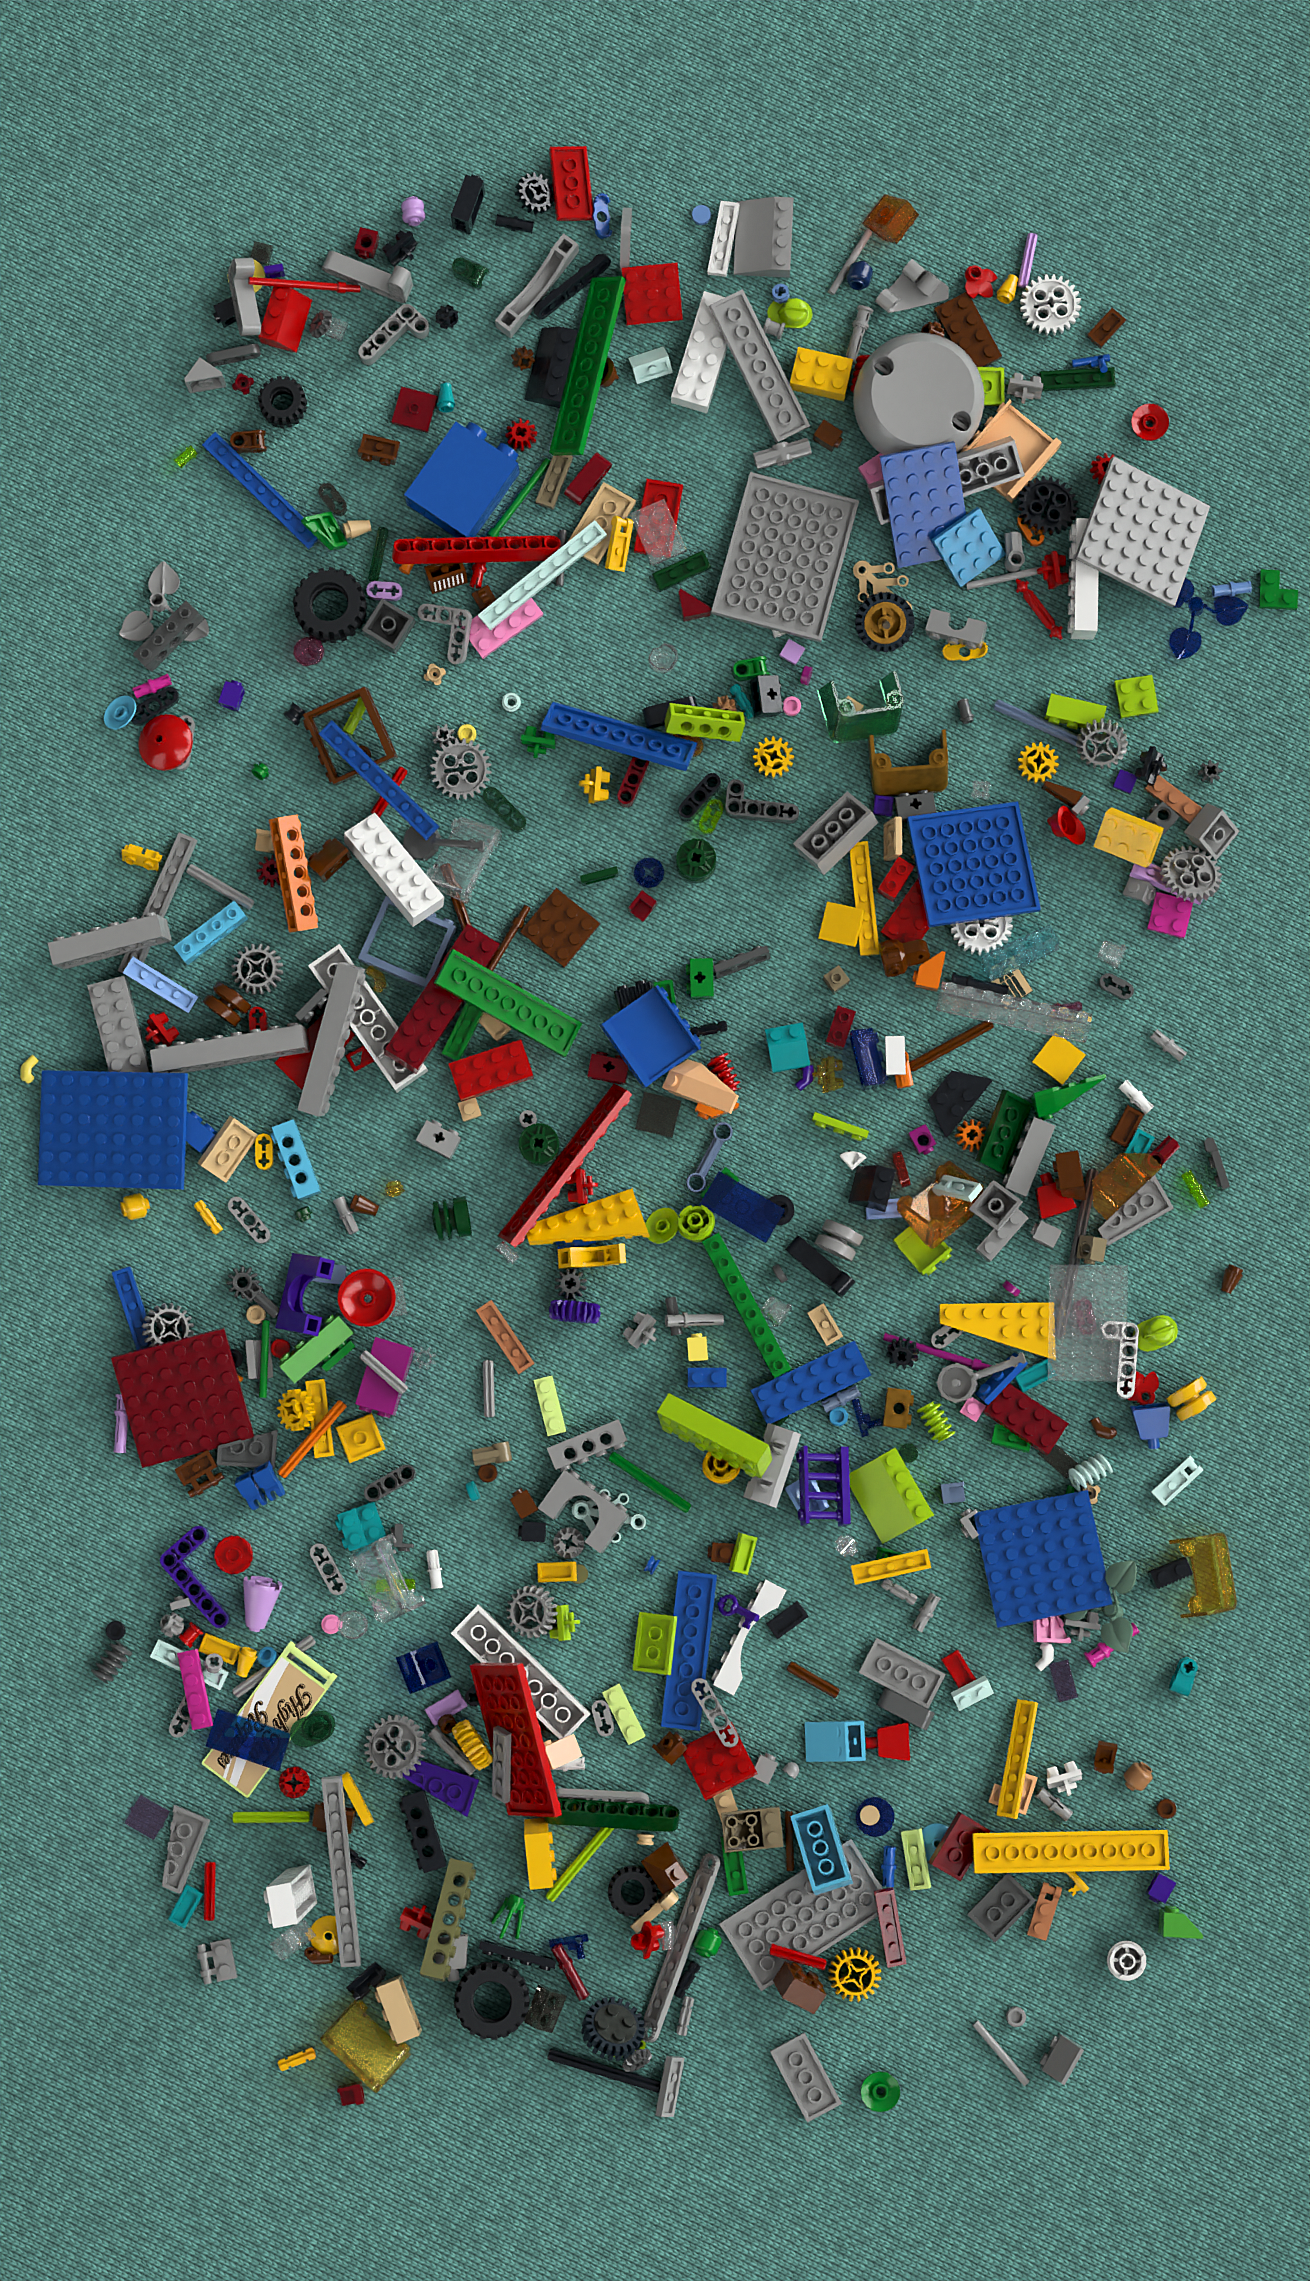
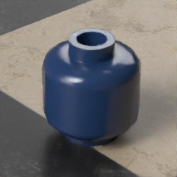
(859, 275)

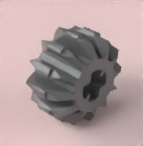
(568, 1277)

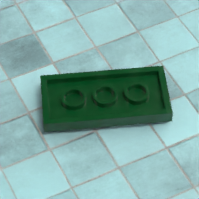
(1003, 1132)

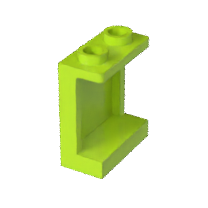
(919, 1254)

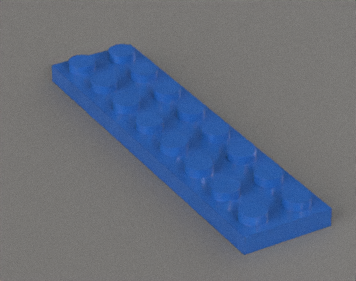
(619, 736)
(694, 1619)

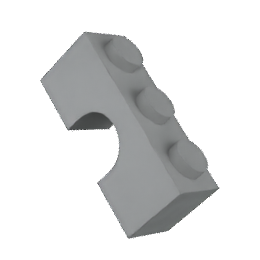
(971, 635)
(997, 1239)

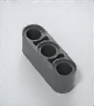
(399, 1482)
(905, 1708)

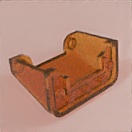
(937, 1216)

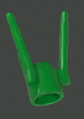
(514, 1904)

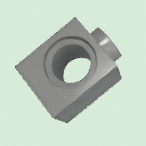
(1045, 1234)
(765, 1767)

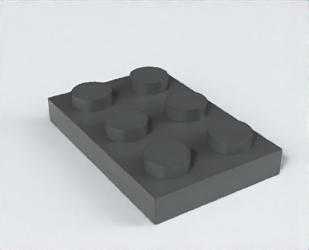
(306, 1013)
(1001, 1907)

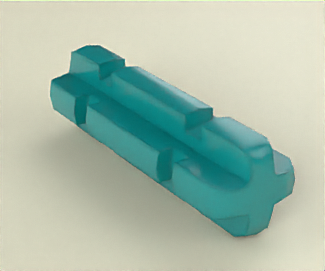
(742, 700)

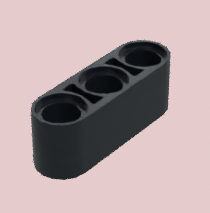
(655, 714)
(697, 806)

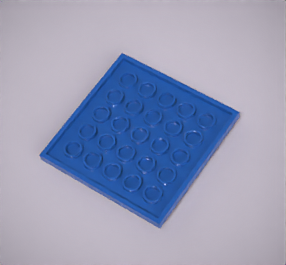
(973, 864)
(1042, 1559)

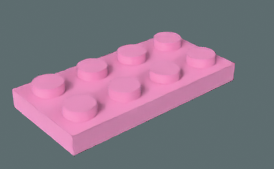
(488, 641)

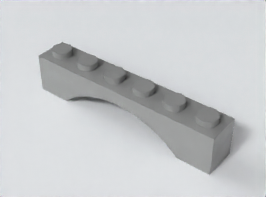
(522, 306)

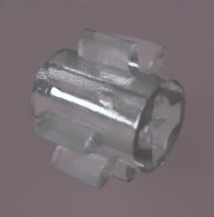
(429, 1360)
(846, 1546)

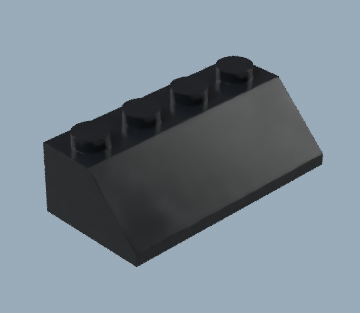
(551, 366)

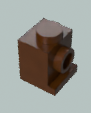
(670, 1747)

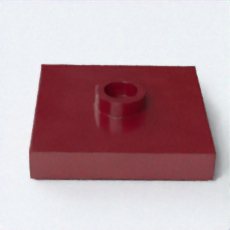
(414, 409)

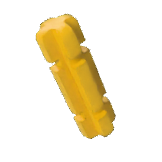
(208, 1217)
(296, 2059)

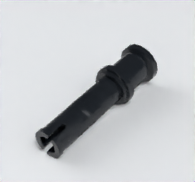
(979, 984)

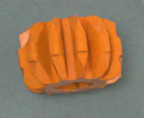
(964, 1132)

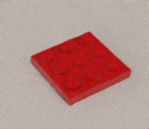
(652, 293)
(718, 1766)

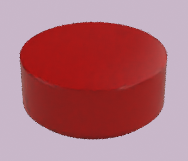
(280, 1347)

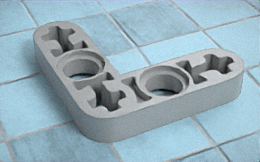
(626, 224)
(453, 620)

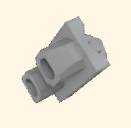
(1025, 389)
(643, 1332)
(1091, 1623)

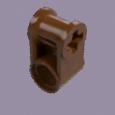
(250, 441)

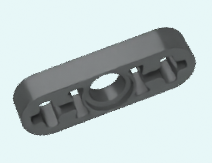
(233, 355)

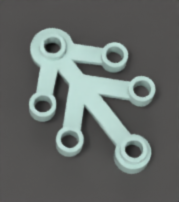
(589, 1511)

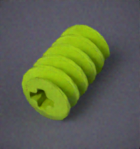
(936, 1422)

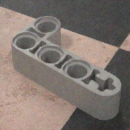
(244, 296)
(392, 336)

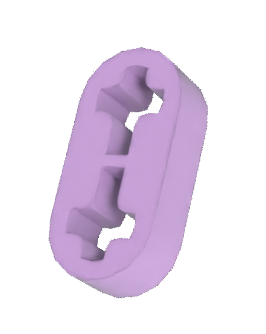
(385, 586)

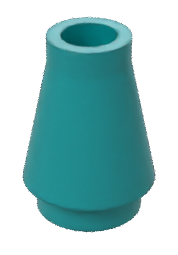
(445, 399)

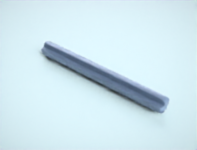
(1036, 722)

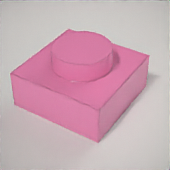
(972, 1409)

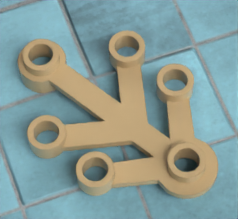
(879, 585)

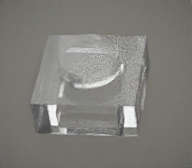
(337, 329)

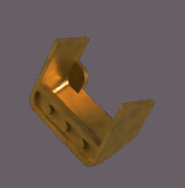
(909, 779)

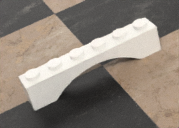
(730, 1674)

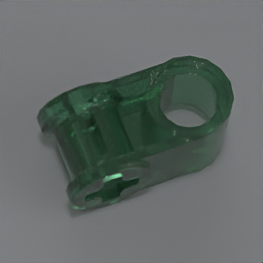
(471, 272)

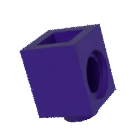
(232, 695)
(1160, 1888)

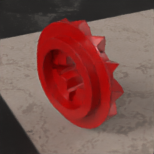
(301, 1776)

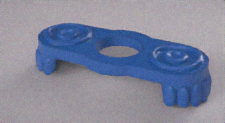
(600, 204)

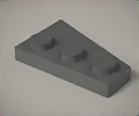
(249, 1452)

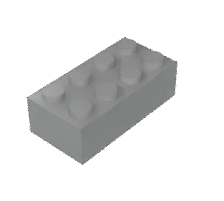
(835, 833)

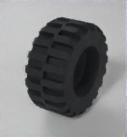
(321, 582)
(465, 2006)

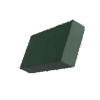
(599, 876)

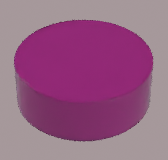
(806, 675)
(1011, 1288)

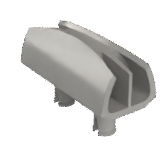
(782, 1448)

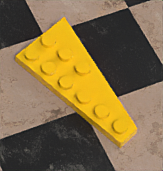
(595, 1221)
(1011, 1324)

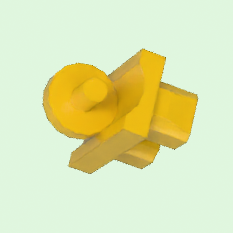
(592, 785)

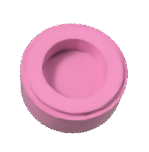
(791, 706)

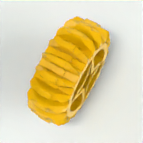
(472, 1744)
(862, 1969)

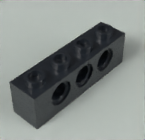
(420, 1800)

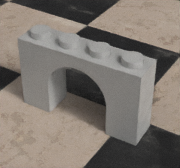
(610, 1515)

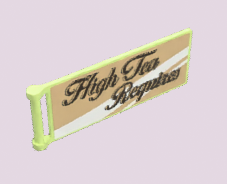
(278, 1701)

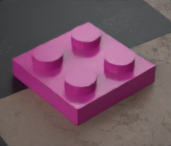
(1170, 915)

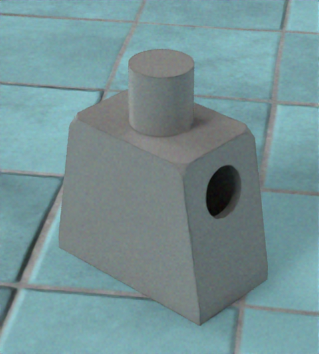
(460, 1958)

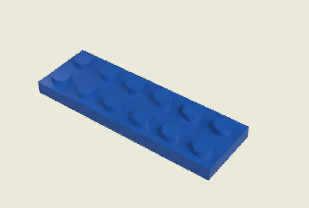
(810, 1383)

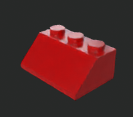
(285, 319)

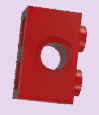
(895, 879)

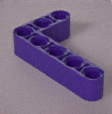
(191, 1579)

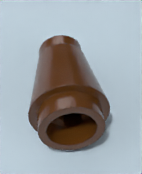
(363, 1205)
(1231, 1278)

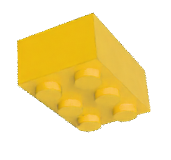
(821, 374)
(1128, 837)

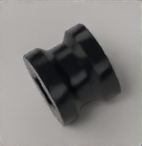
(294, 714)

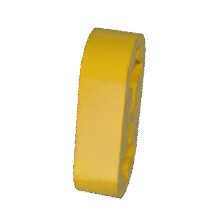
(259, 1152)

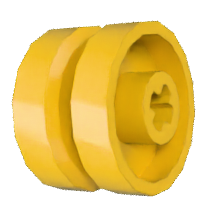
(1191, 1399)

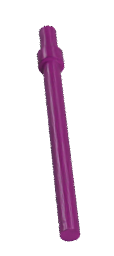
(975, 1364)

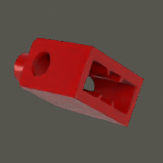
(1050, 1200)
(891, 1741)

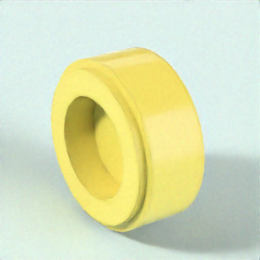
(468, 732)

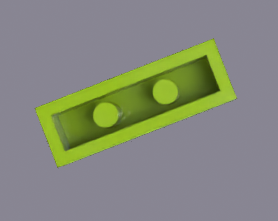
(1073, 711)

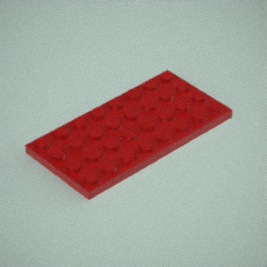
(508, 1703)

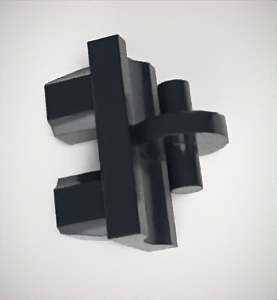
(402, 249)
(1153, 764)

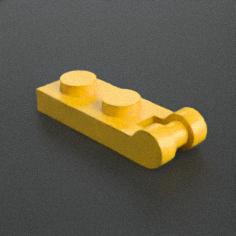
(619, 543)

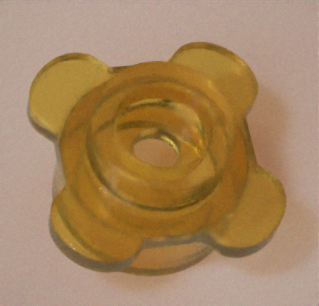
(394, 1188)

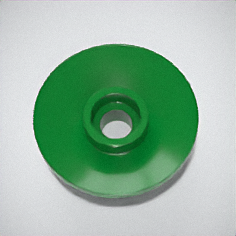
(884, 2101)

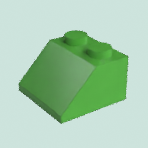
(1176, 1924)

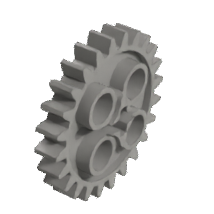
(463, 786)
(1191, 874)
(407, 1734)

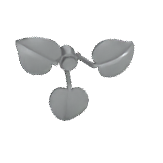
(161, 582)

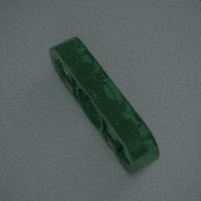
(517, 816)

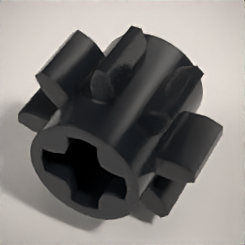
(446, 316)

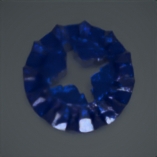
(658, 872)

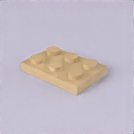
(227, 1149)

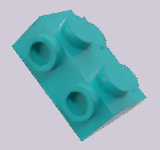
(360, 1526)

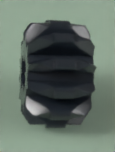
(901, 1359)

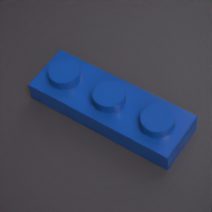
(998, 1381)

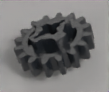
(534, 193)

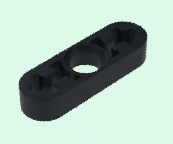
(163, 694)

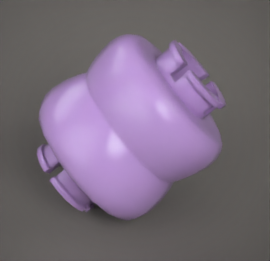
(413, 211)

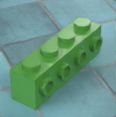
(315, 1348)

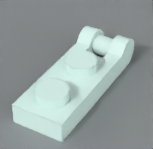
(957, 1188)
(1176, 1481)

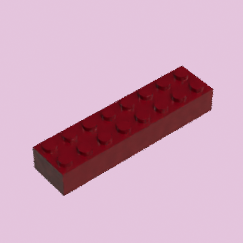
(436, 1006)

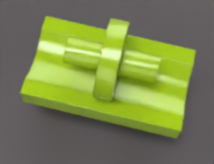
(565, 1623)

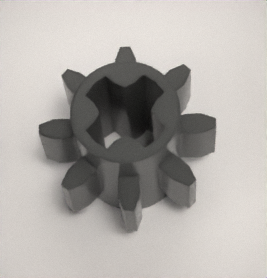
(1206, 768)

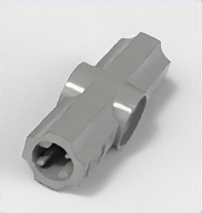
(782, 453)

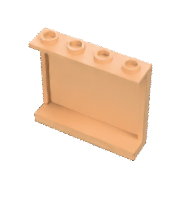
(1032, 443)

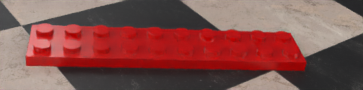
(564, 1165)

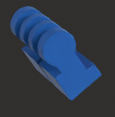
(251, 1482)

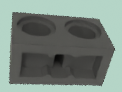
(1153, 818)

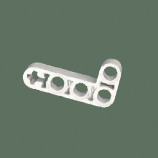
(1131, 1361)

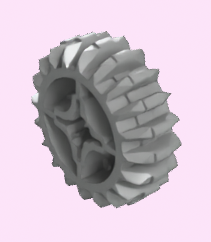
(1091, 733)
(263, 962)
(162, 1323)
(519, 1603)

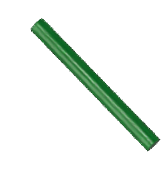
(264, 1359)

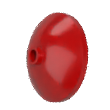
(173, 748)
(352, 1297)

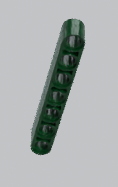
(616, 1815)

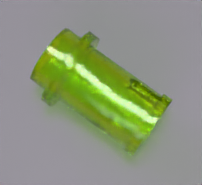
(185, 456)

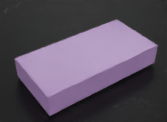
(448, 1705)

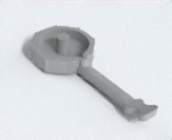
(959, 1382)

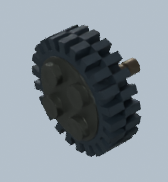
(613, 2028)

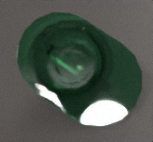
(312, 1729)

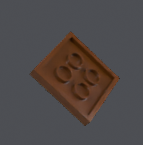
(560, 928)

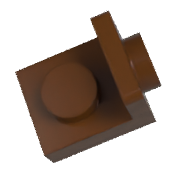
(720, 1552)

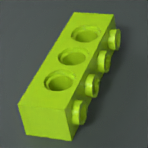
(704, 722)

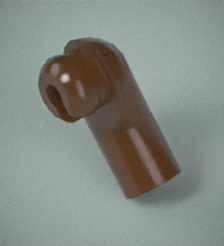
(1102, 1431)
(317, 1957)

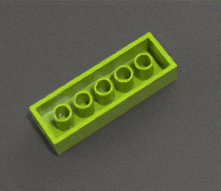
(714, 1436)

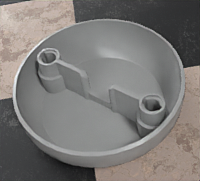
(920, 396)

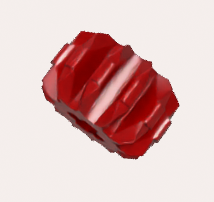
(524, 428)
(1099, 465)

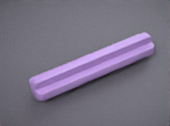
(1027, 260)

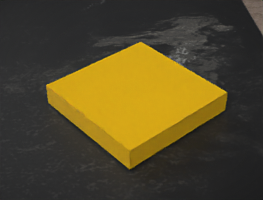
(841, 924)
(1058, 1059)
(360, 1438)

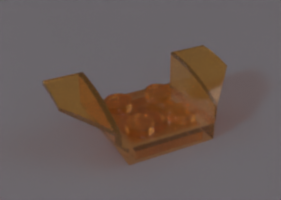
(1122, 1180)

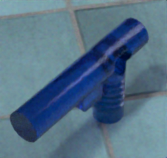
(864, 1419)
(572, 1944)

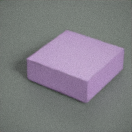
(792, 652)

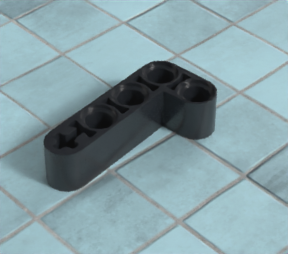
(819, 1266)

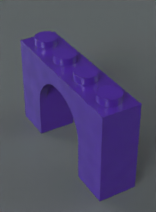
(300, 1272)

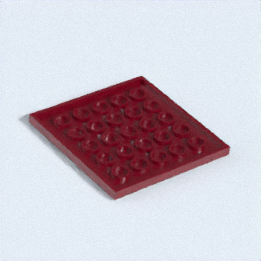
(182, 1397)

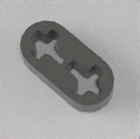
(1114, 990)

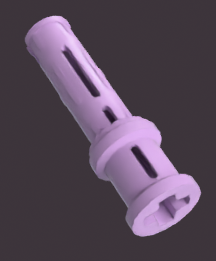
(121, 1426)

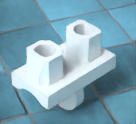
(1072, 1775)

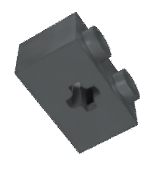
(922, 798)

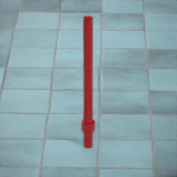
(340, 287)

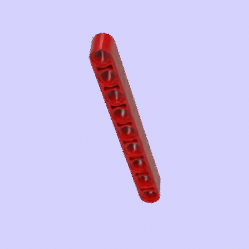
(474, 549)

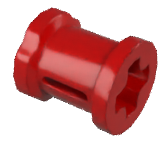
(190, 1634)

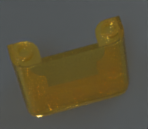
(365, 2046)

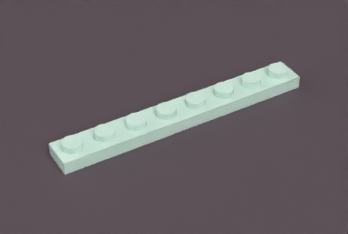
(542, 575)

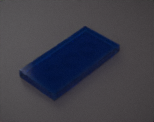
(742, 1207)
(248, 1739)

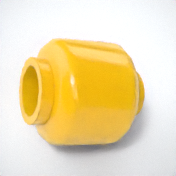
(134, 1206)

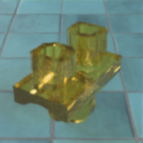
(826, 1074)

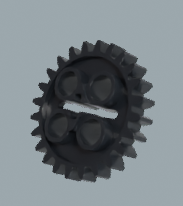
(1030, 498)

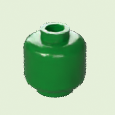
(707, 1942)

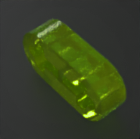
(707, 814)

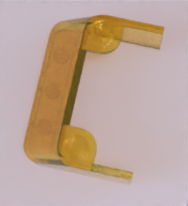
(1211, 1574)

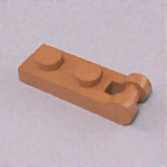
(1044, 1911)

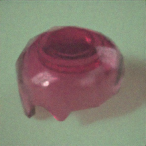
(308, 651)

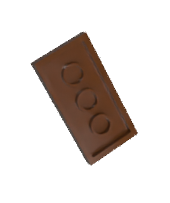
(967, 330)

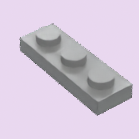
(669, 2086)

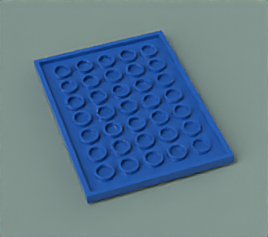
(113, 1129)

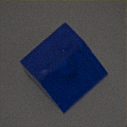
(423, 1667)

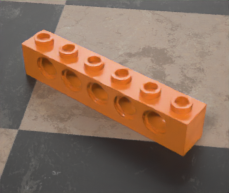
(286, 867)

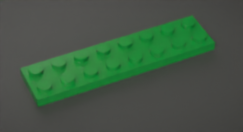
(508, 1003)

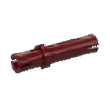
(566, 1964)

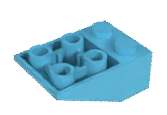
(835, 1741)

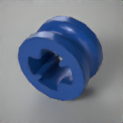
(651, 1565)

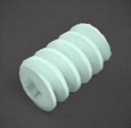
(1088, 1470)

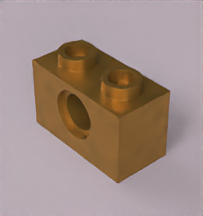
(892, 1419)

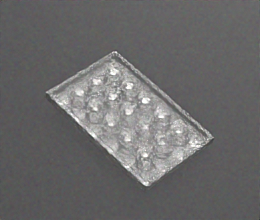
(1088, 1323)

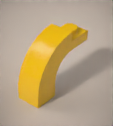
(591, 1256)

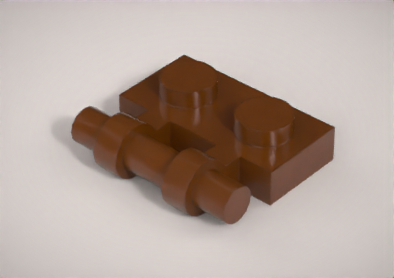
(195, 1469)

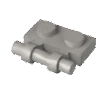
(223, 1961)

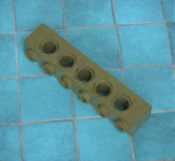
(455, 1869)

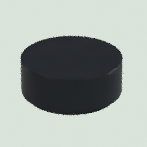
(115, 1630)

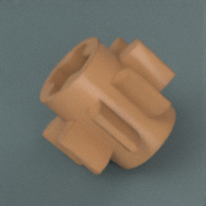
(724, 703)

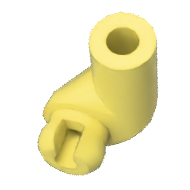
(25, 1073)

